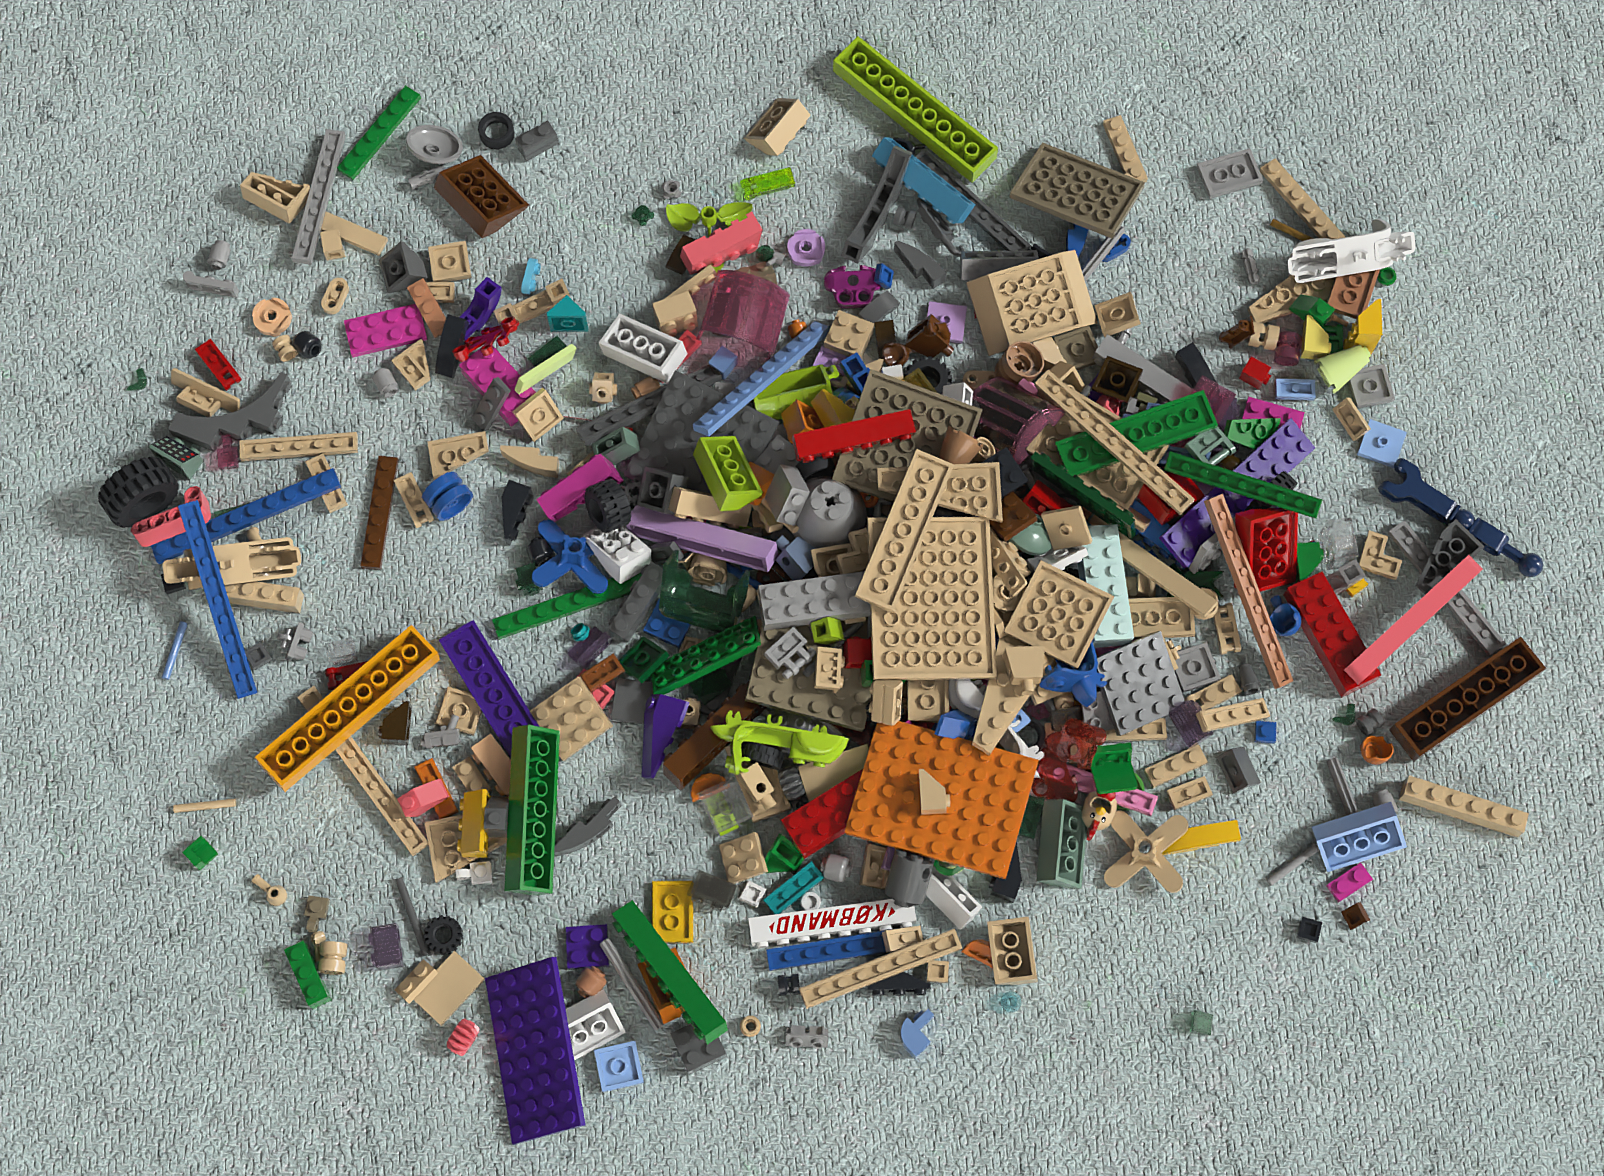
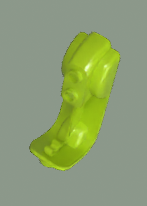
(803, 744)

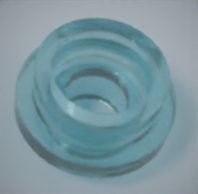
(1011, 995)

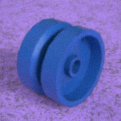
(447, 496)

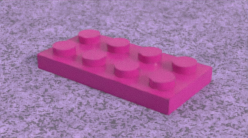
(385, 330)

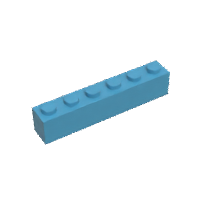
(928, 184)

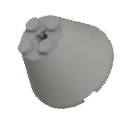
(830, 513)

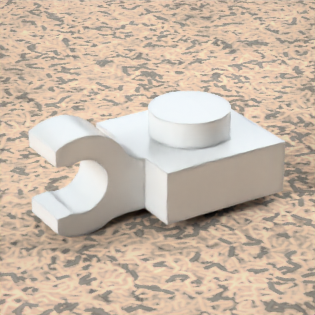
(478, 873)

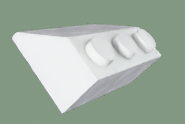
(592, 1024)

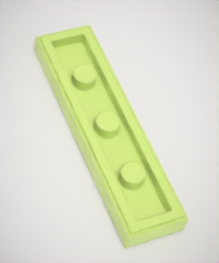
(545, 369)

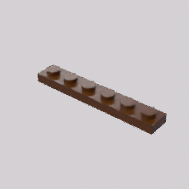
(379, 513)

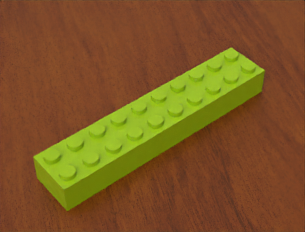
(915, 109)

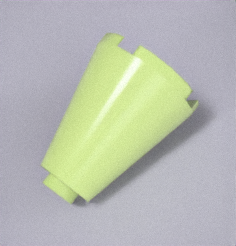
(1342, 366)

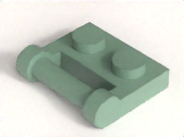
(1207, 442)

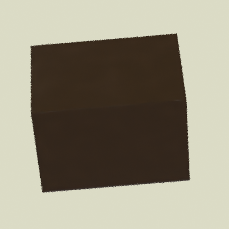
(1118, 379)

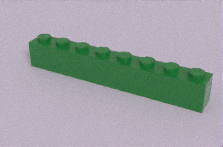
(669, 972)

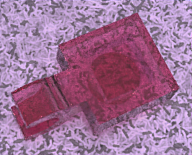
(228, 455)

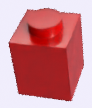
(1255, 373)

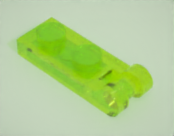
(767, 183)

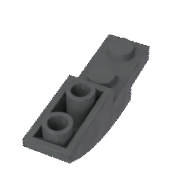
(582, 835)

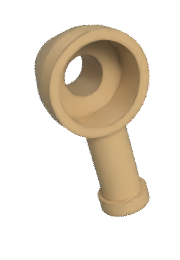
(275, 901)

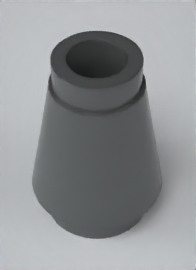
(1248, 680)

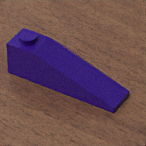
(660, 720)

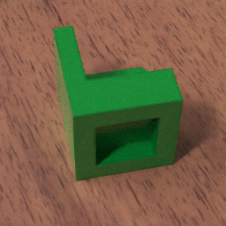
(200, 853)

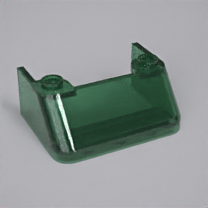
(697, 605)

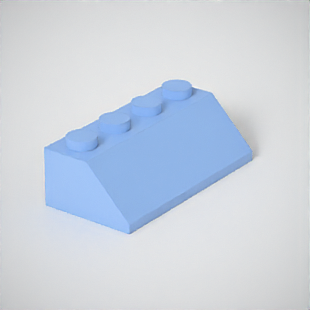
(1359, 836)

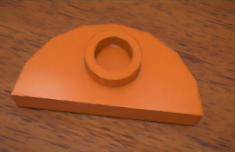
(704, 782)
(979, 950)

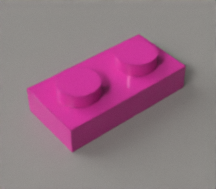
(1349, 882)

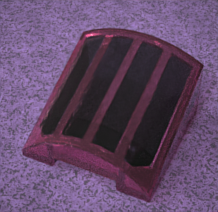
(1012, 416)

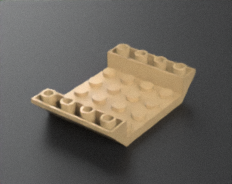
(1031, 301)

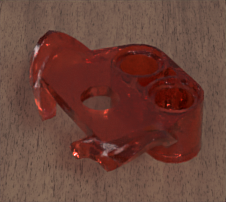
(1081, 734)
(1056, 788)

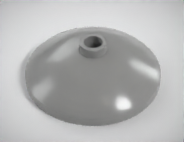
(434, 144)

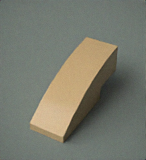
(531, 460)

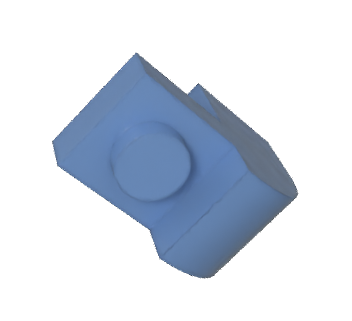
(911, 1036)

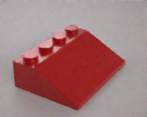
(1269, 544)

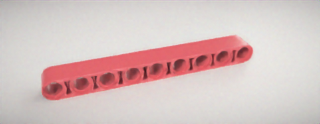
(1413, 619)

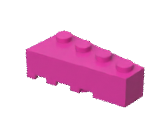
(570, 491)

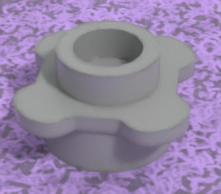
(671, 185)

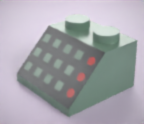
(177, 456)

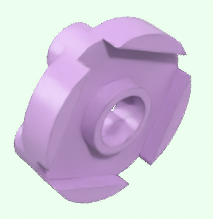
(802, 257)

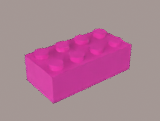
(481, 371)

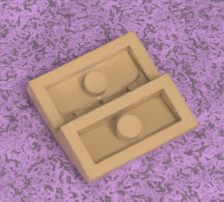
(872, 874)

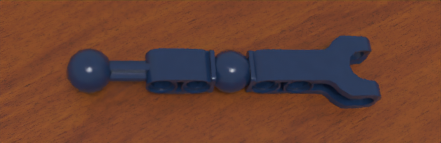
(1446, 511)

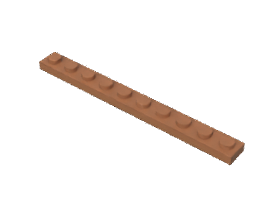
(1248, 591)

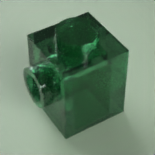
(524, 580)

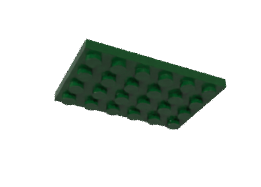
(1089, 497)

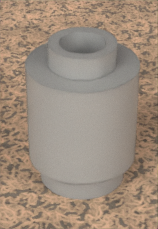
(219, 254)
(385, 382)
(1384, 797)

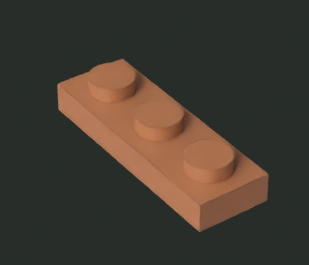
(428, 306)

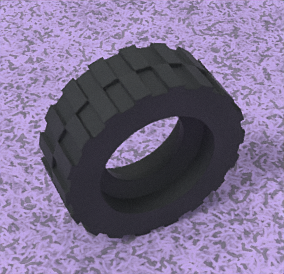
(763, 754)

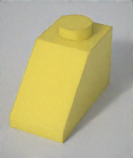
(1314, 340)

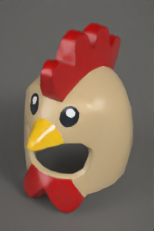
(1097, 816)

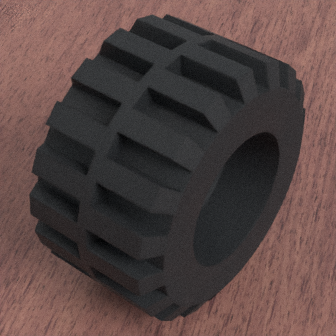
(932, 369)
(607, 505)

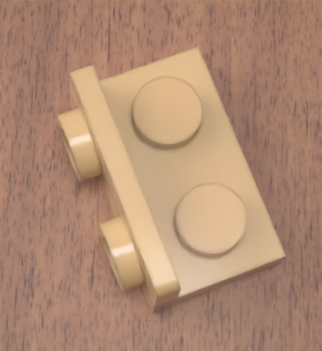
(828, 669)

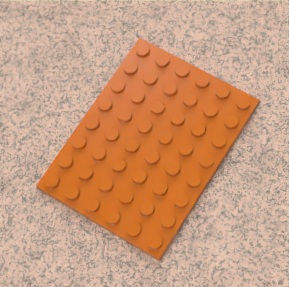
(984, 793)

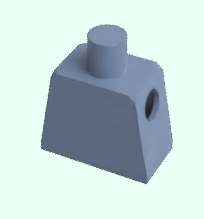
(795, 557)

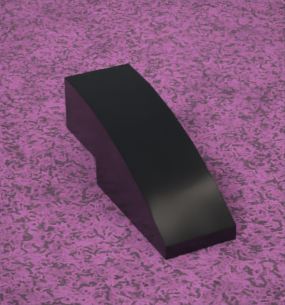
(451, 337)
(1193, 364)

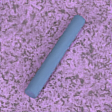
(174, 650)

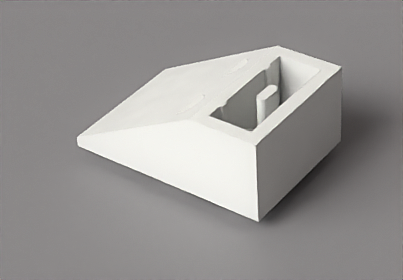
(619, 552)

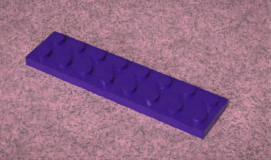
(487, 682)

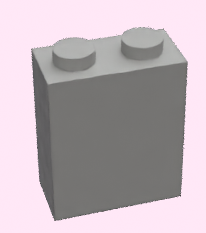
(787, 494)

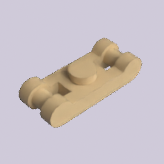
(1227, 628)

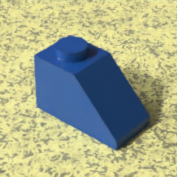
(956, 724)

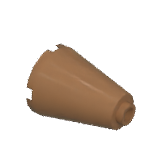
(959, 447)

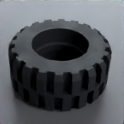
(138, 491)

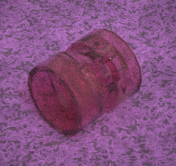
(1288, 348)

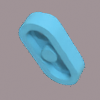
(529, 282)

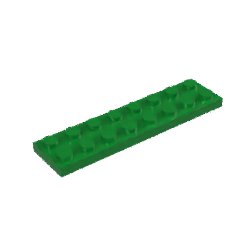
(1145, 430)

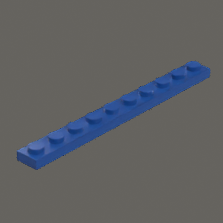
(253, 513)
(217, 599)

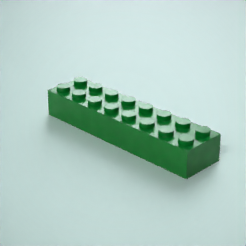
(532, 810)

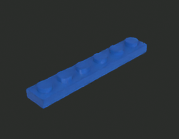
(825, 951)

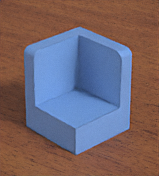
(724, 361)

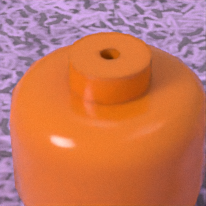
(796, 328)

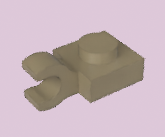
(315, 910)

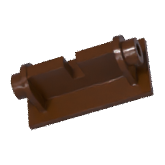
(1238, 333)

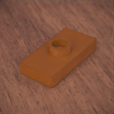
(602, 672)

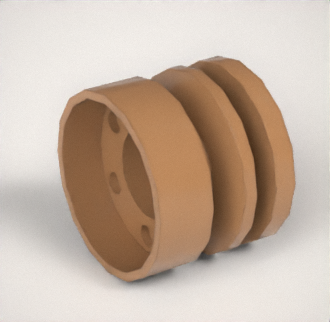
(1019, 362)

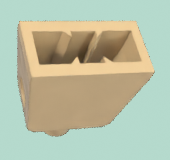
(1024, 666)
(754, 778)

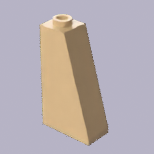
(819, 780)

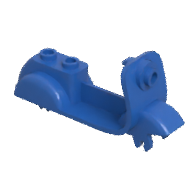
(1080, 681)

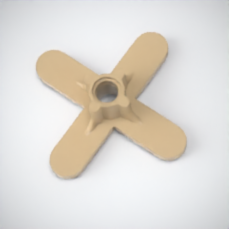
(1152, 860)

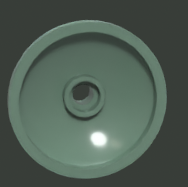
(1033, 539)

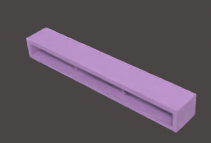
(704, 538)

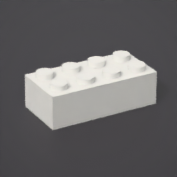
(643, 348)

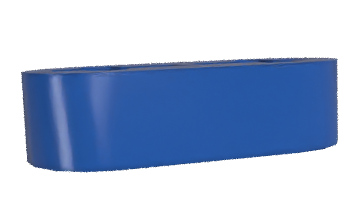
(1119, 250)

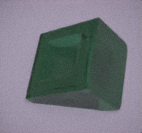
(1201, 1023)

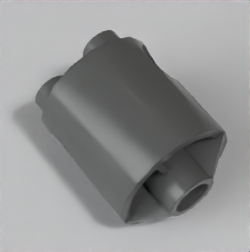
(908, 878)

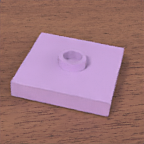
(952, 315)

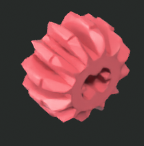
(462, 1037)

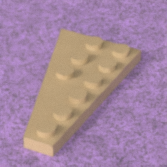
(969, 488)
(1000, 701)

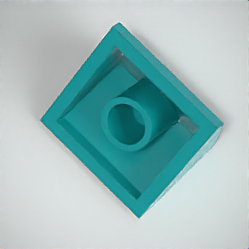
(567, 317)

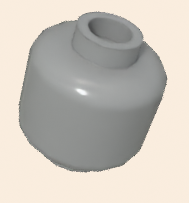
(836, 868)

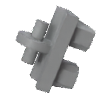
(295, 651)

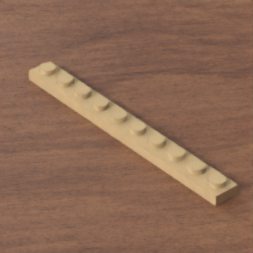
(1114, 442)
(373, 785)

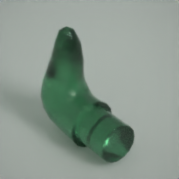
(142, 381)
(1350, 716)

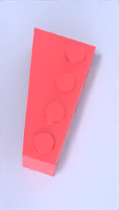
(722, 245)

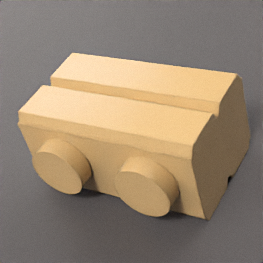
(886, 701)

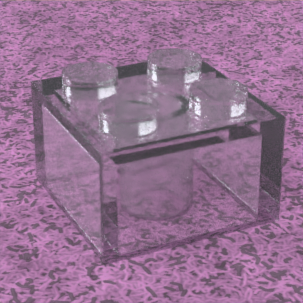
(1338, 543)

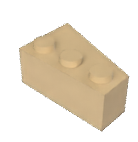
(275, 196)

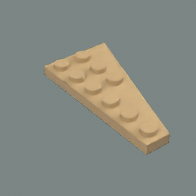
(1277, 301)
(442, 843)

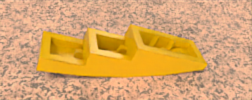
(1206, 836)

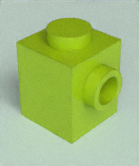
(827, 630)

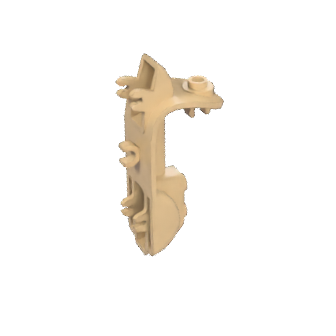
(240, 563)

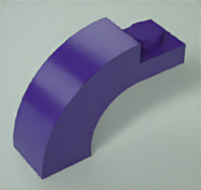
(482, 306)

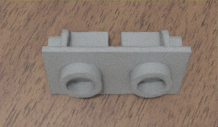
(815, 1038)

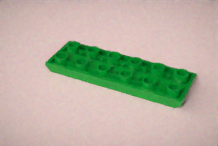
(706, 656)

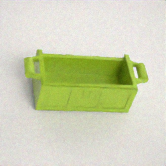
(793, 385)

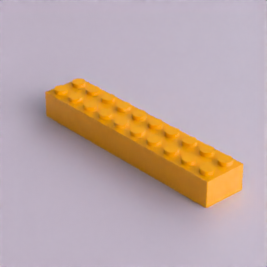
(347, 708)

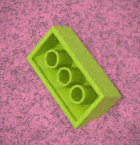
(726, 472)

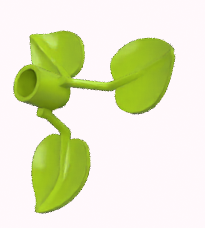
(684, 215)

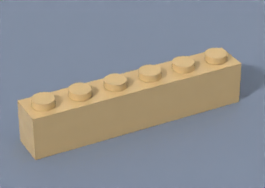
(1463, 806)

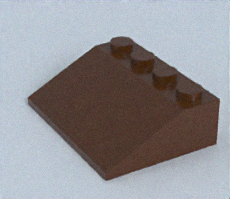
(480, 195)

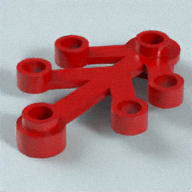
(487, 339)

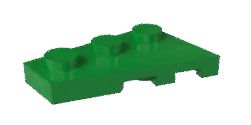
(1250, 432)

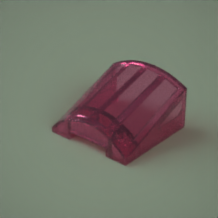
(745, 309)

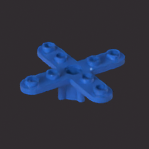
(567, 560)

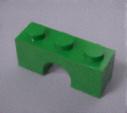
(307, 975)

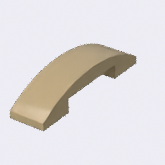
(534, 305)

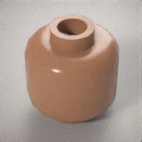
(590, 981)

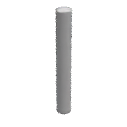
(1292, 864)

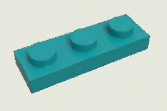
(794, 888)

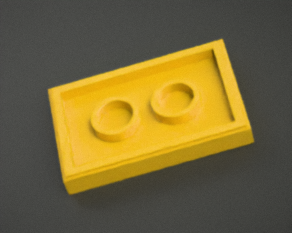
(672, 911)

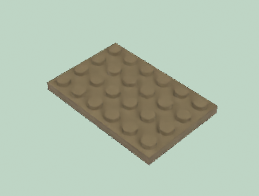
(1077, 190)

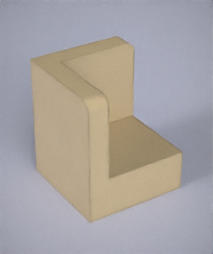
(332, 244)

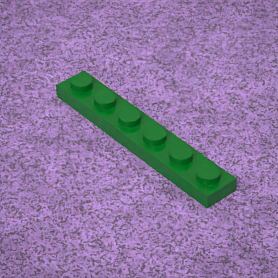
(379, 132)

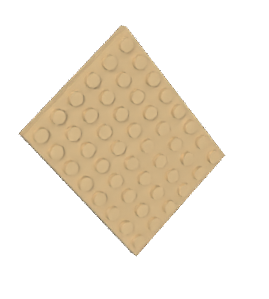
(945, 608)

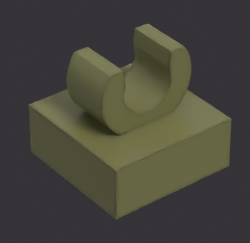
(1143, 400)

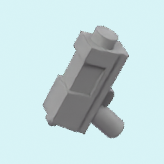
(446, 737)

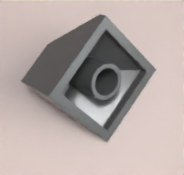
(401, 268)

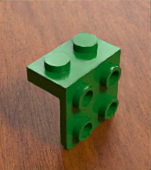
(1113, 769)

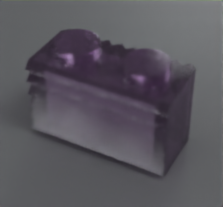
(1187, 723)
(386, 947)

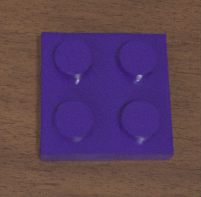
(584, 946)

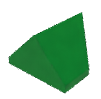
(783, 856)

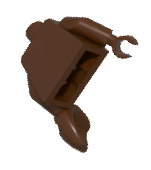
(925, 338)

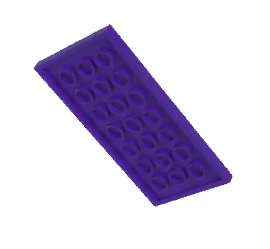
(534, 1051)

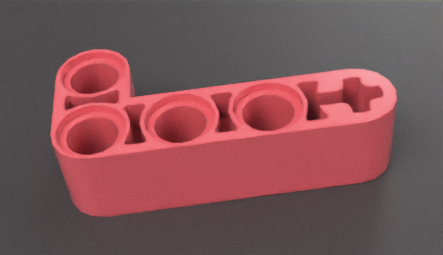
(168, 522)

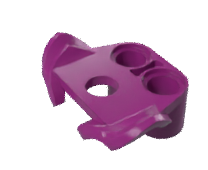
(836, 282)

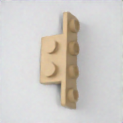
(202, 396)
(1008, 564)

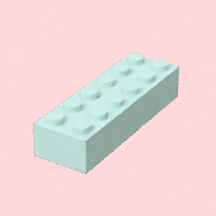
(1105, 571)

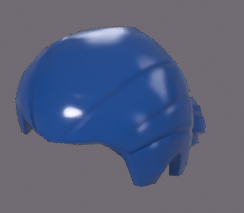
(1285, 617)

